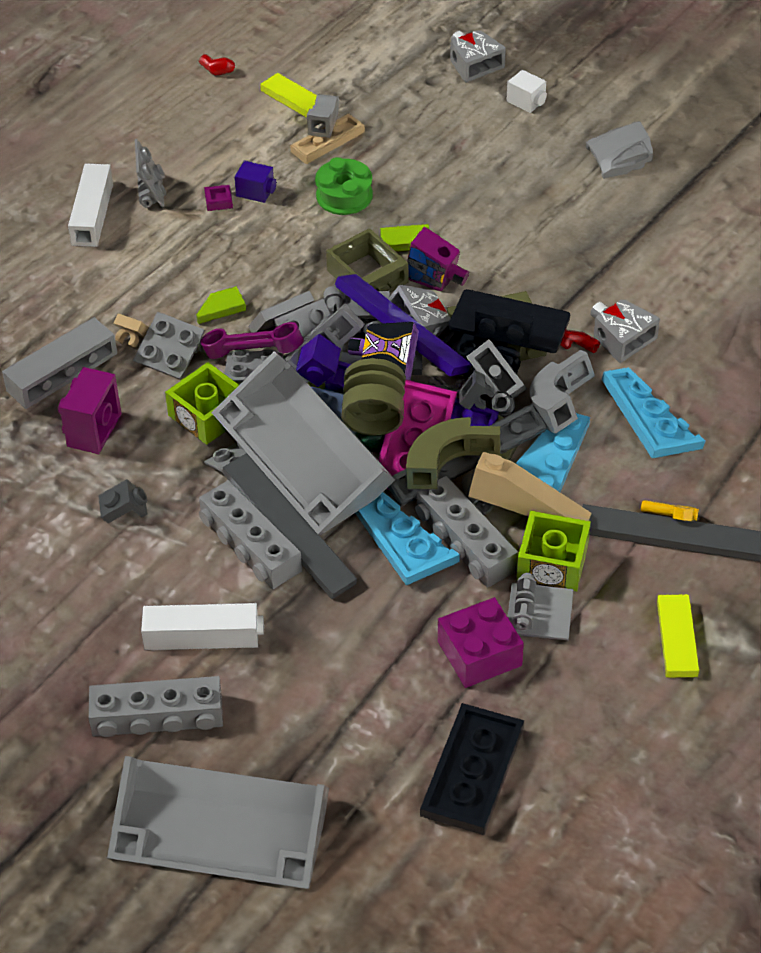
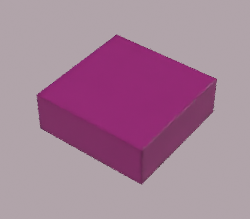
(218, 197)

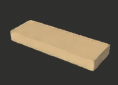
(313, 147)

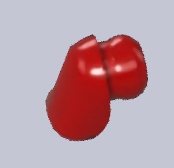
(217, 66)
(581, 339)

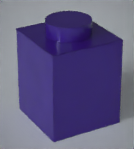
(254, 181)
(318, 360)

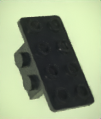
(509, 321)

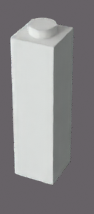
(90, 205)
(201, 626)

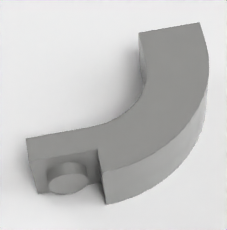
(335, 328)
(552, 389)

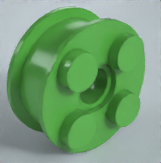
(344, 186)

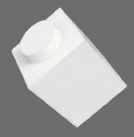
(526, 91)

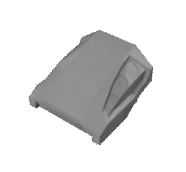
(621, 149)

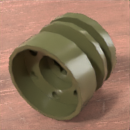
(373, 397)

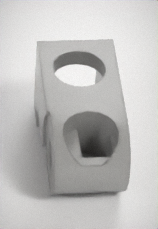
(323, 112)

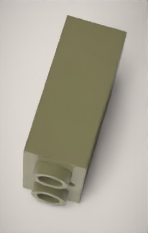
(394, 267)

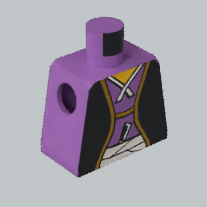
(389, 342)

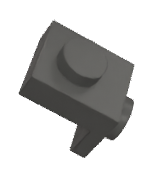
(121, 500)

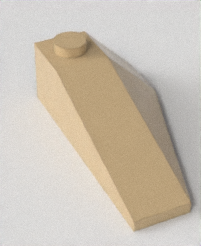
(515, 489)

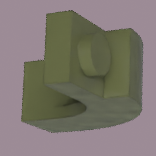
(444, 443)

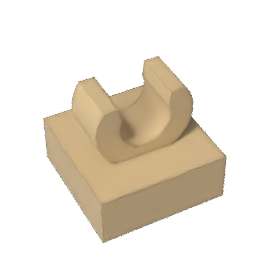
(130, 327)

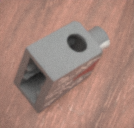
(476, 54)
(422, 306)
(624, 328)

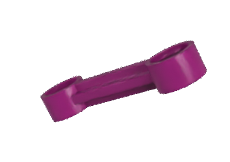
(284, 337)

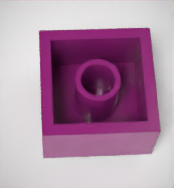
(90, 410)
(480, 642)

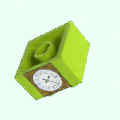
(196, 397)
(554, 550)

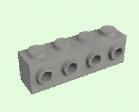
(59, 362)
(467, 532)
(250, 535)
(155, 706)

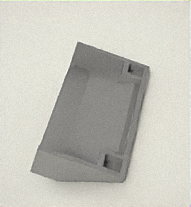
(302, 445)
(218, 823)

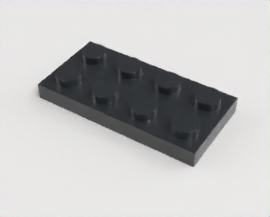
(472, 769)

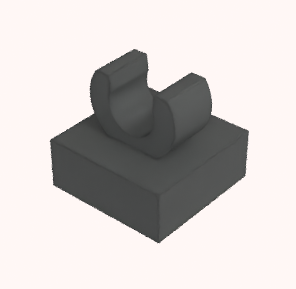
(473, 389)

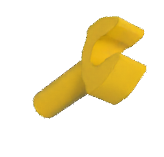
(675, 511)

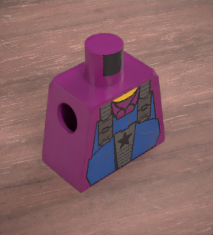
(434, 261)

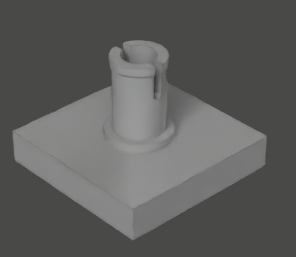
(265, 318)

